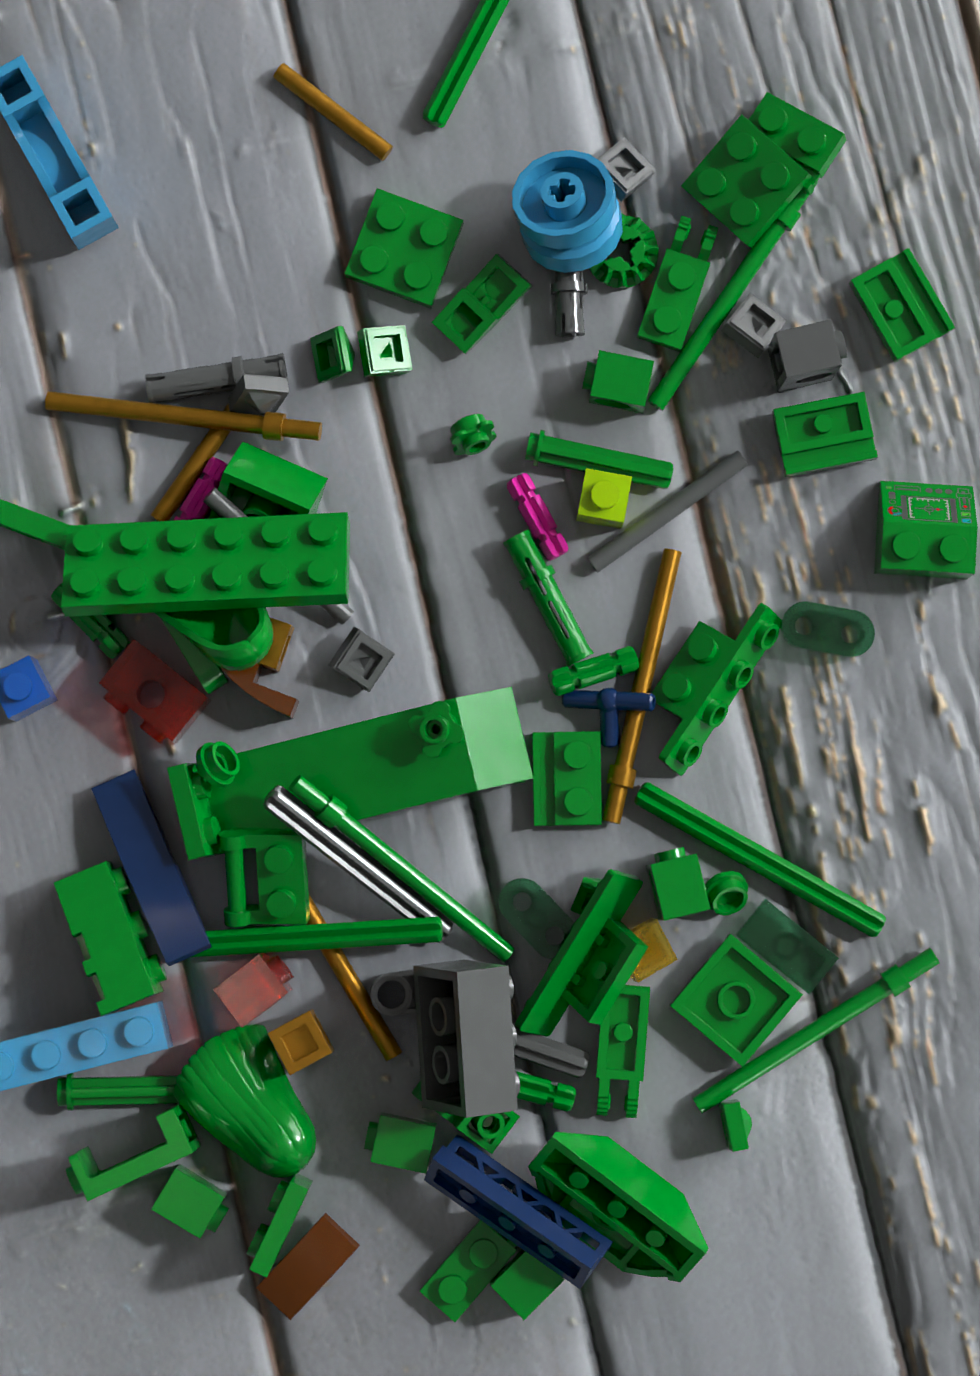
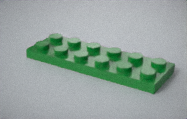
(206, 564)

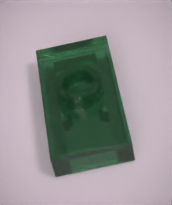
(786, 946)

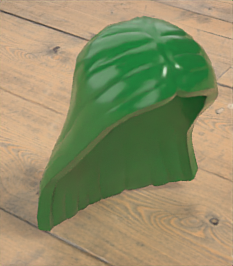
(226, 636)
(247, 1101)

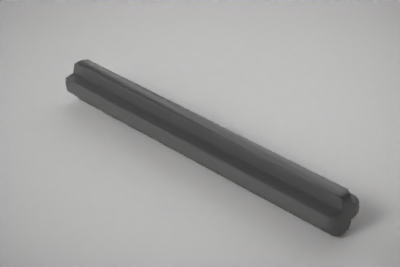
(350, 857)

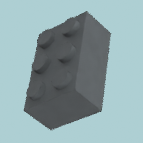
(466, 1038)

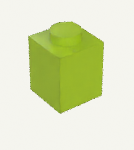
(604, 498)

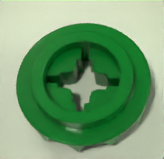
(643, 257)

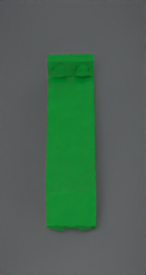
(365, 765)

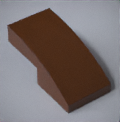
(273, 699)
(308, 1266)

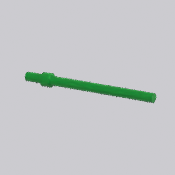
(725, 303)
(333, 814)
(893, 981)

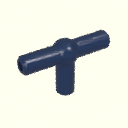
(609, 702)

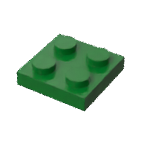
(746, 181)
(404, 248)
(736, 999)
(270, 1239)

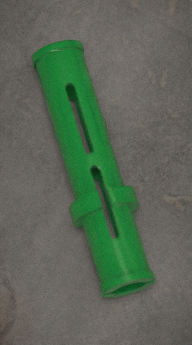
(520, 549)

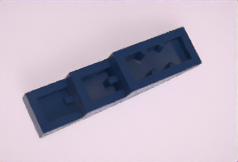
(151, 868)

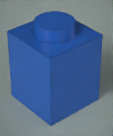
(24, 688)

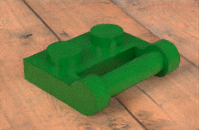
(280, 876)

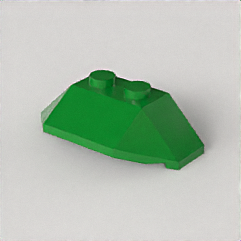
(622, 1201)

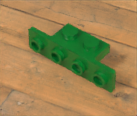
(706, 680)
(591, 962)

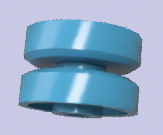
(567, 211)

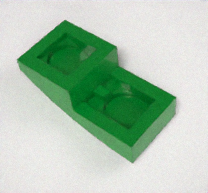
(481, 303)

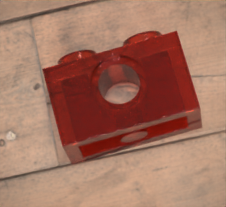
(141, 667)
(255, 988)

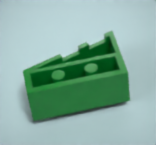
(110, 936)

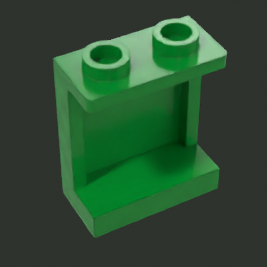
(179, 1142)

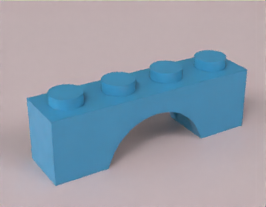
(52, 155)
(84, 1045)

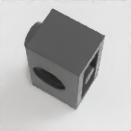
(806, 355)

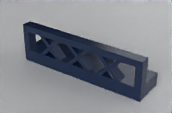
(512, 1216)

